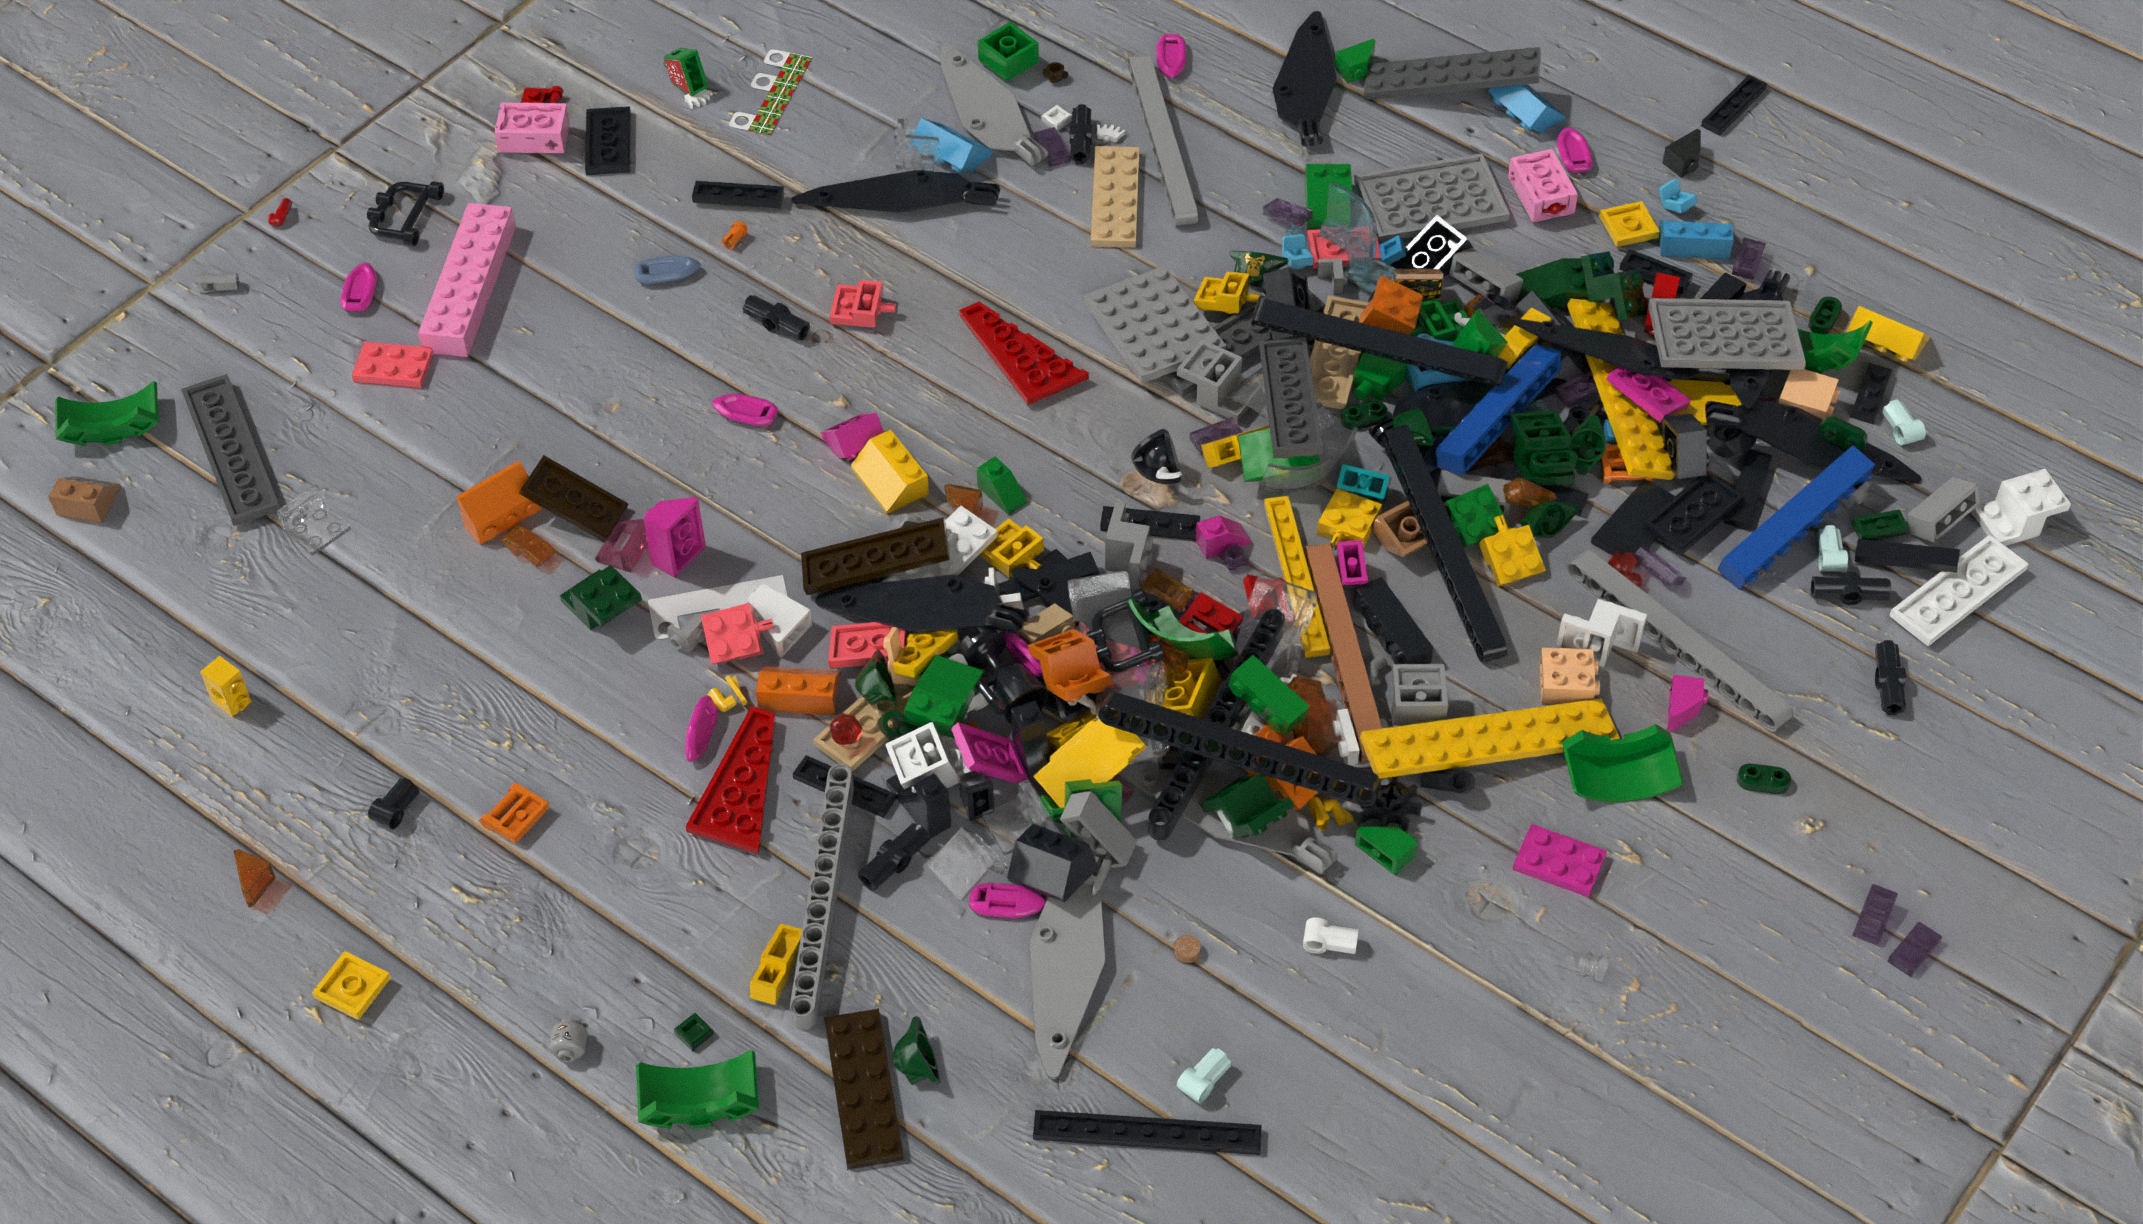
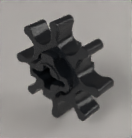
(1398, 807)

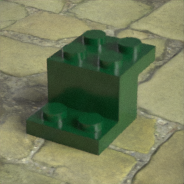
(1623, 286)
(1539, 433)
(600, 597)
(1247, 806)

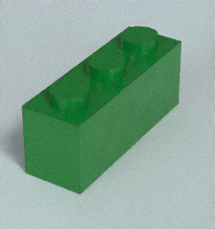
(1268, 696)

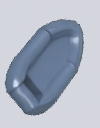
(665, 269)

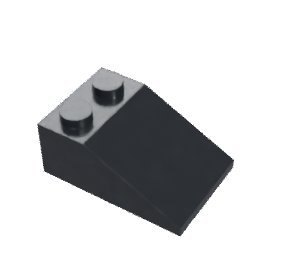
(1433, 247)

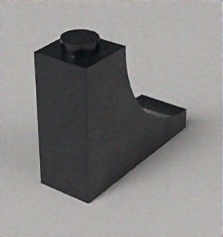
(1030, 741)
(925, 802)

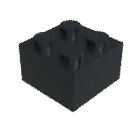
(1687, 445)

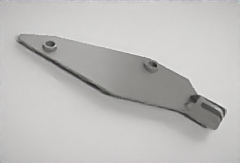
(987, 107)
(1286, 836)
(1066, 966)

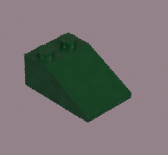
(1555, 282)

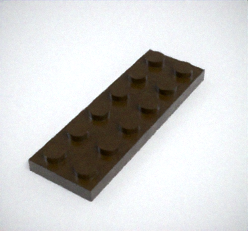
(875, 556)
(863, 1089)

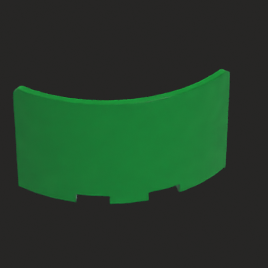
(1832, 350)
(106, 421)
(1195, 644)
(1625, 768)
(697, 1093)

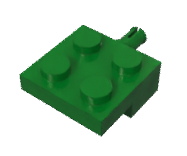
(1438, 319)
(1474, 515)
(1107, 792)

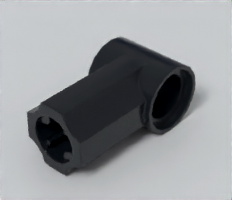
(1445, 780)
(391, 808)

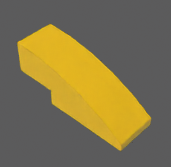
(1224, 449)
(776, 964)

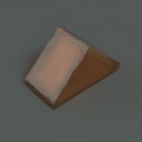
(964, 496)
(254, 875)

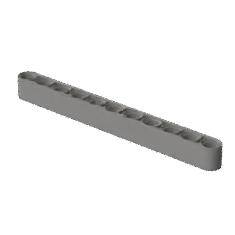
(1162, 140)
(1683, 643)
(822, 904)

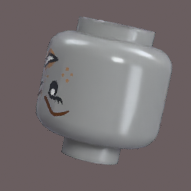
(568, 1040)

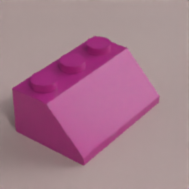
(674, 534)

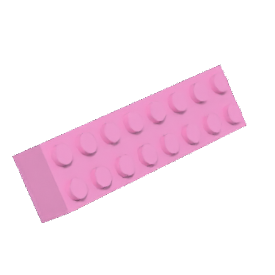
(467, 279)

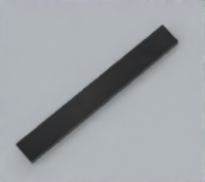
(1147, 1132)

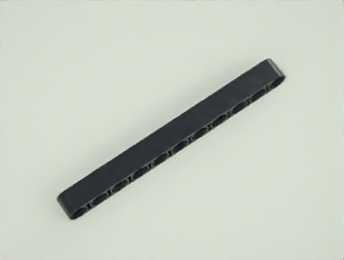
(1379, 342)
(1444, 544)
(1218, 711)
(1252, 746)

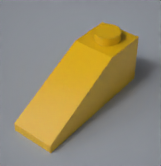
(1521, 340)

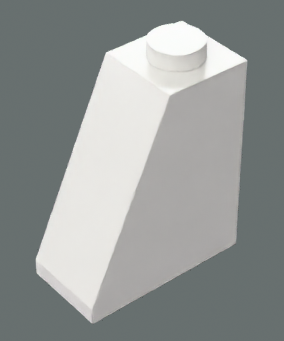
(789, 617)

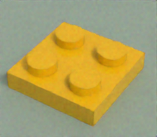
(1629, 224)
(351, 985)

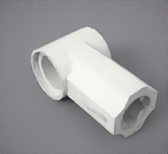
(1322, 936)

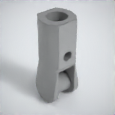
(217, 282)

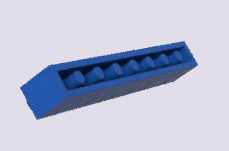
(1492, 414)
(1796, 517)

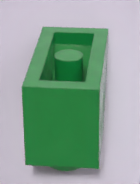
(1354, 60)
(1000, 485)
(1387, 846)

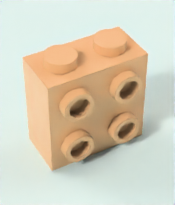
(1810, 392)
(1568, 675)

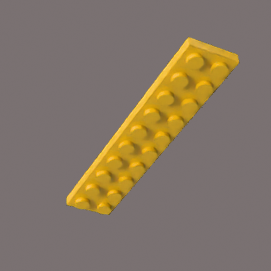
(1632, 425)
(1482, 738)

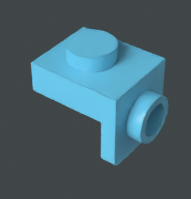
(1674, 199)
(1294, 249)

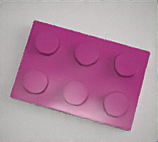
(1649, 392)
(989, 753)
(1559, 860)

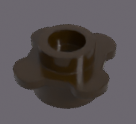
(1055, 72)

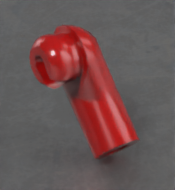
(281, 213)

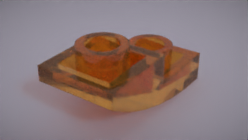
(528, 544)

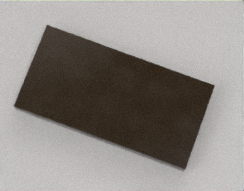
(573, 498)

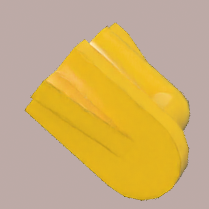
(728, 703)
(1319, 812)

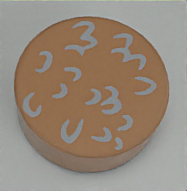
(1187, 948)

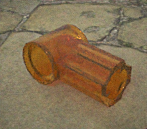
(1175, 660)

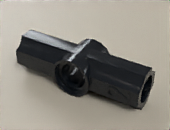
(1080, 134)
(776, 317)
(1588, 406)
(1850, 588)
(1890, 677)
(893, 856)

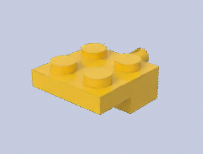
(1225, 294)
(1348, 518)
(1014, 548)
(1511, 553)

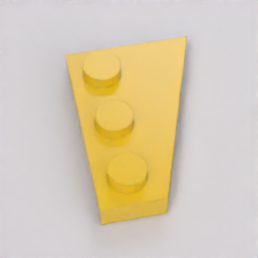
(922, 650)

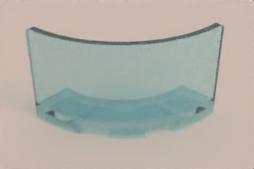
(1352, 228)

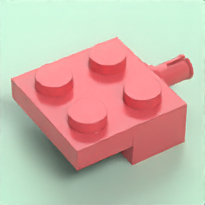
(859, 304)
(734, 633)

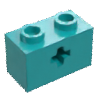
(1364, 482)

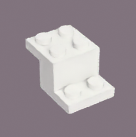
(2021, 507)
(1607, 627)
(925, 753)

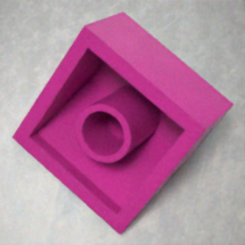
(852, 435)

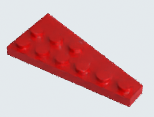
(1023, 359)
(736, 795)

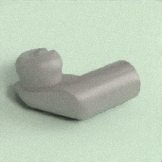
(1372, 670)

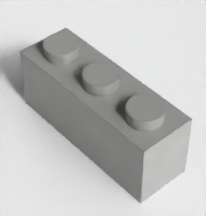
(1485, 274)
(1454, 485)
(1943, 509)
(1099, 828)

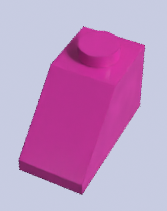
(1219, 533)
(1351, 562)
(1685, 700)

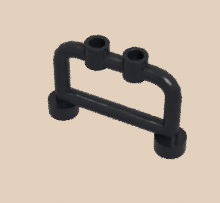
(384, 200)
(1148, 650)

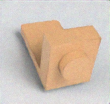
(893, 646)

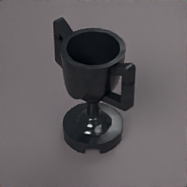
(1010, 684)

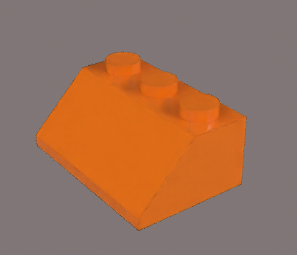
(496, 503)
(798, 690)

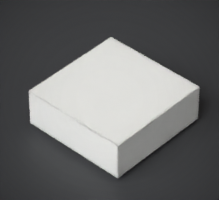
(1056, 118)

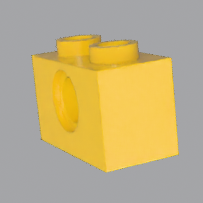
(226, 686)

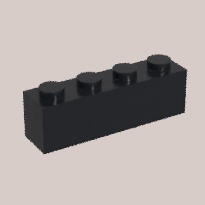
(1392, 623)

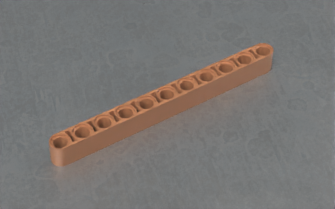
(1343, 642)

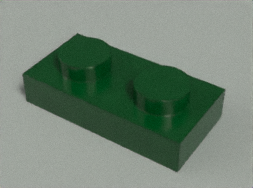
(1880, 525)

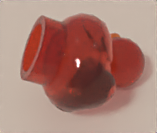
(1624, 564)
(845, 729)

